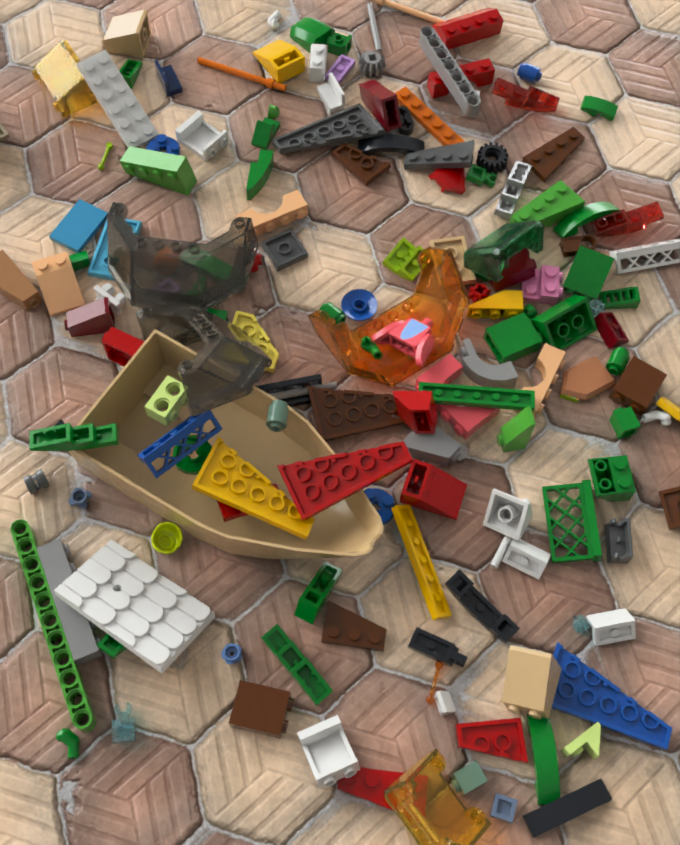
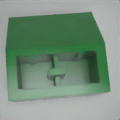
(612, 478)

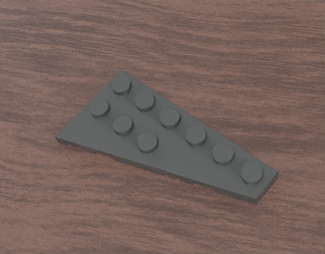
(340, 127)

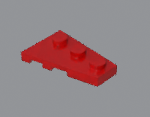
(495, 737)

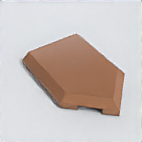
(586, 380)

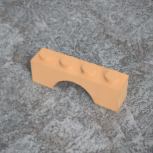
(292, 208)
(547, 363)

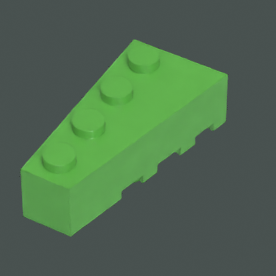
(160, 168)
(550, 205)

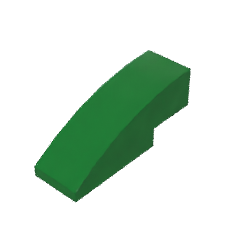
(259, 173)

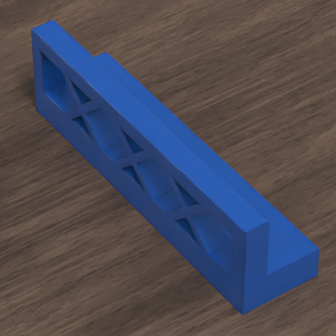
(174, 436)

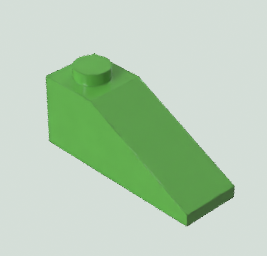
(517, 431)

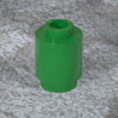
(333, 312)
(618, 361)

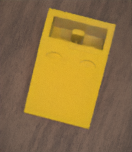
(281, 60)

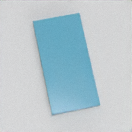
(99, 264)

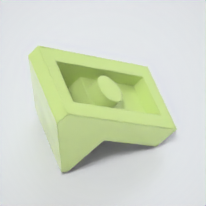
(589, 740)

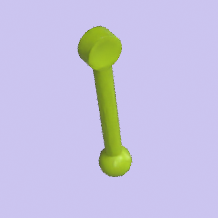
(109, 145)

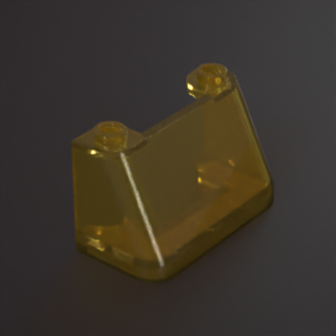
(64, 80)
(431, 806)

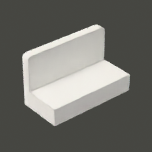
(332, 94)
(526, 558)
(612, 626)

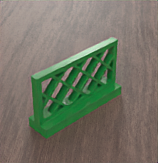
(589, 522)

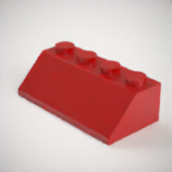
(469, 27)

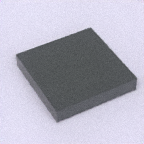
(284, 249)

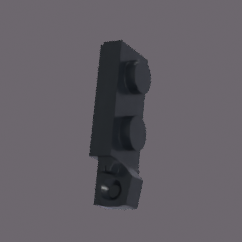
(436, 648)

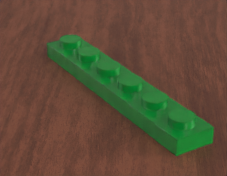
(480, 396)

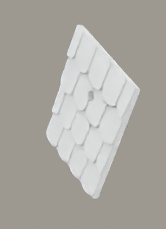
(135, 605)

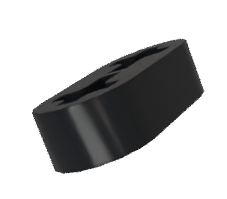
(406, 120)

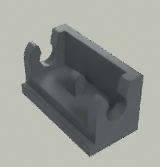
(619, 541)

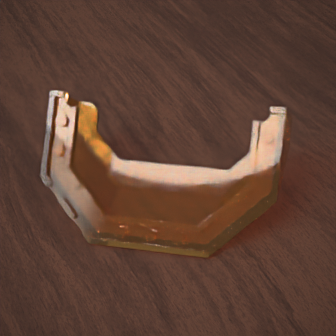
(436, 296)

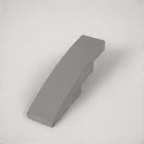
(512, 189)

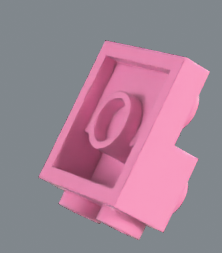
(544, 286)

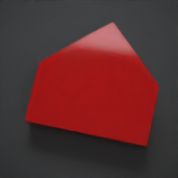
(450, 179)

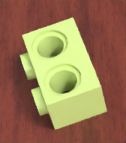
(163, 399)

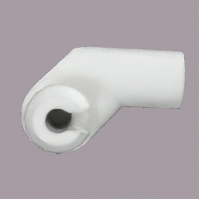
(272, 20)
(657, 415)

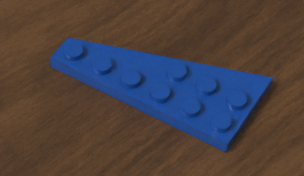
(595, 699)

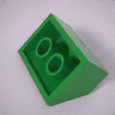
(566, 322)

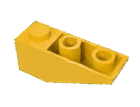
(500, 305)

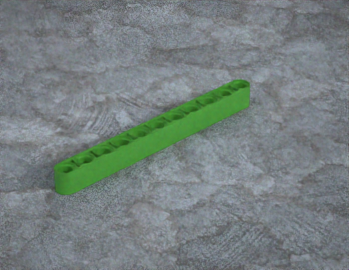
(52, 632)

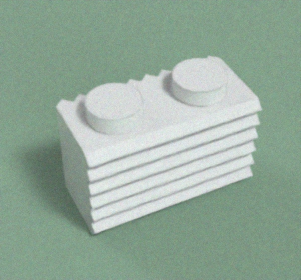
(317, 63)

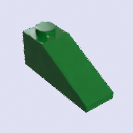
(317, 592)

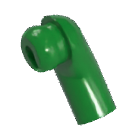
(71, 740)

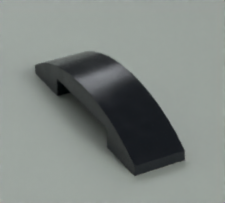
(390, 143)
(480, 608)
(567, 808)

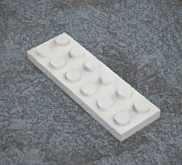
(117, 99)

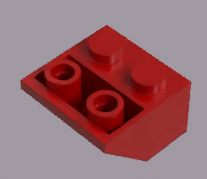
(417, 410)

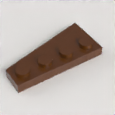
(553, 153)

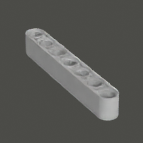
(449, 71)

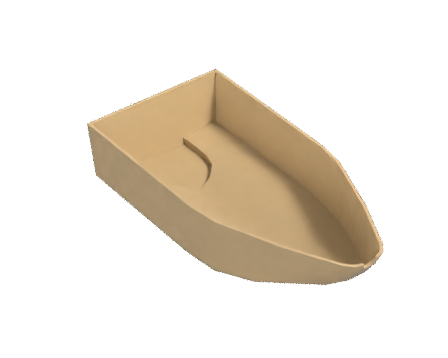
(337, 532)

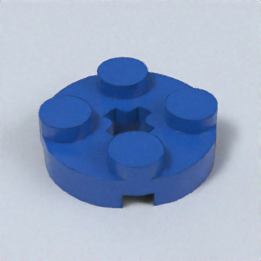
(164, 143)
(384, 502)

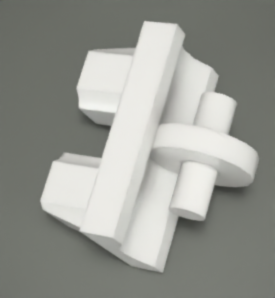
(116, 302)

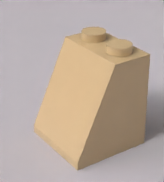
(128, 34)
(530, 682)

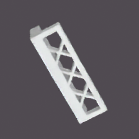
(638, 251)

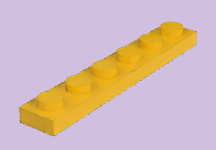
(421, 562)

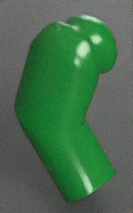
(371, 347)

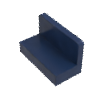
(168, 79)

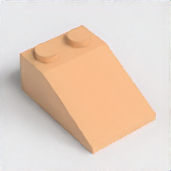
(58, 283)

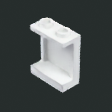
(201, 137)
(328, 752)

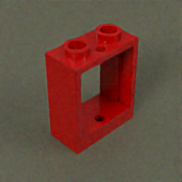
(120, 346)

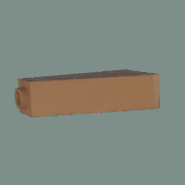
(15, 284)

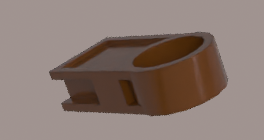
(570, 245)

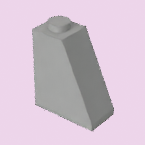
(433, 447)

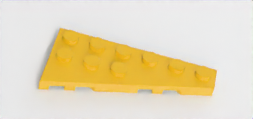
(243, 487)

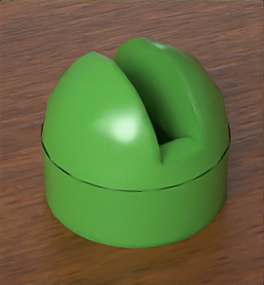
(273, 112)

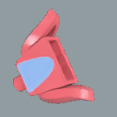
(408, 337)

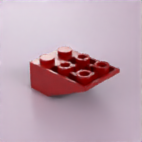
(433, 490)

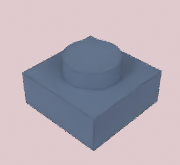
(503, 808)

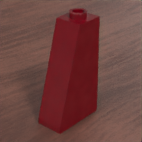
(382, 104)

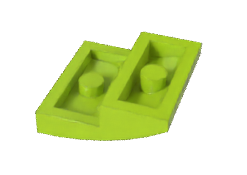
(403, 260)

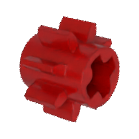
(478, 292)

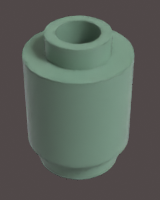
(277, 415)

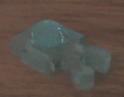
(124, 727)

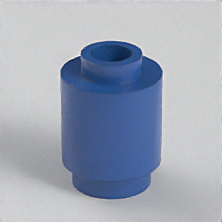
(529, 73)

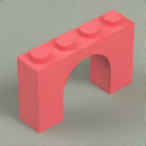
(462, 419)

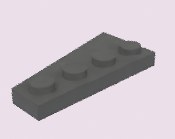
(449, 156)

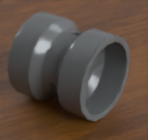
(41, 481)

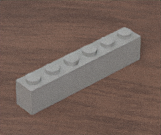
(77, 628)

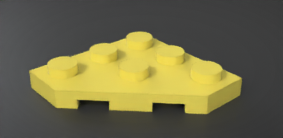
(251, 326)

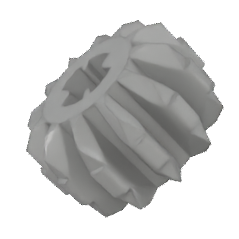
(372, 63)

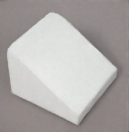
(444, 703)

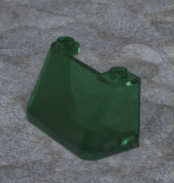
(494, 251)

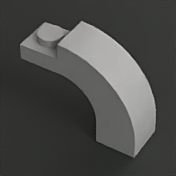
(486, 374)

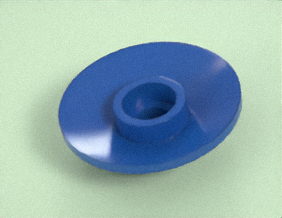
(362, 299)

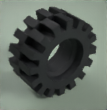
(494, 151)

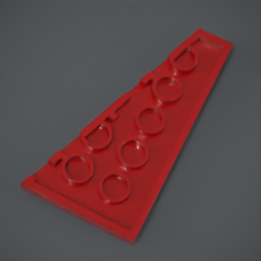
(332, 478)

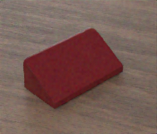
(610, 330)

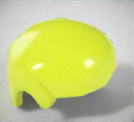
(166, 538)

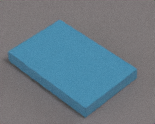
(79, 226)

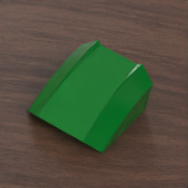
(309, 32)

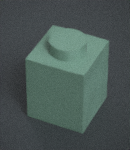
(468, 779)

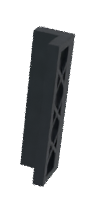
(290, 385)

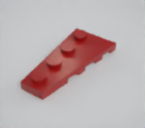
(369, 785)

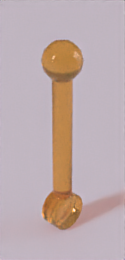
(430, 699)

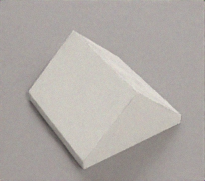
(507, 514)

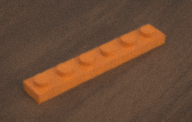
(427, 118)

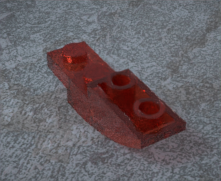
(521, 98)
(627, 222)

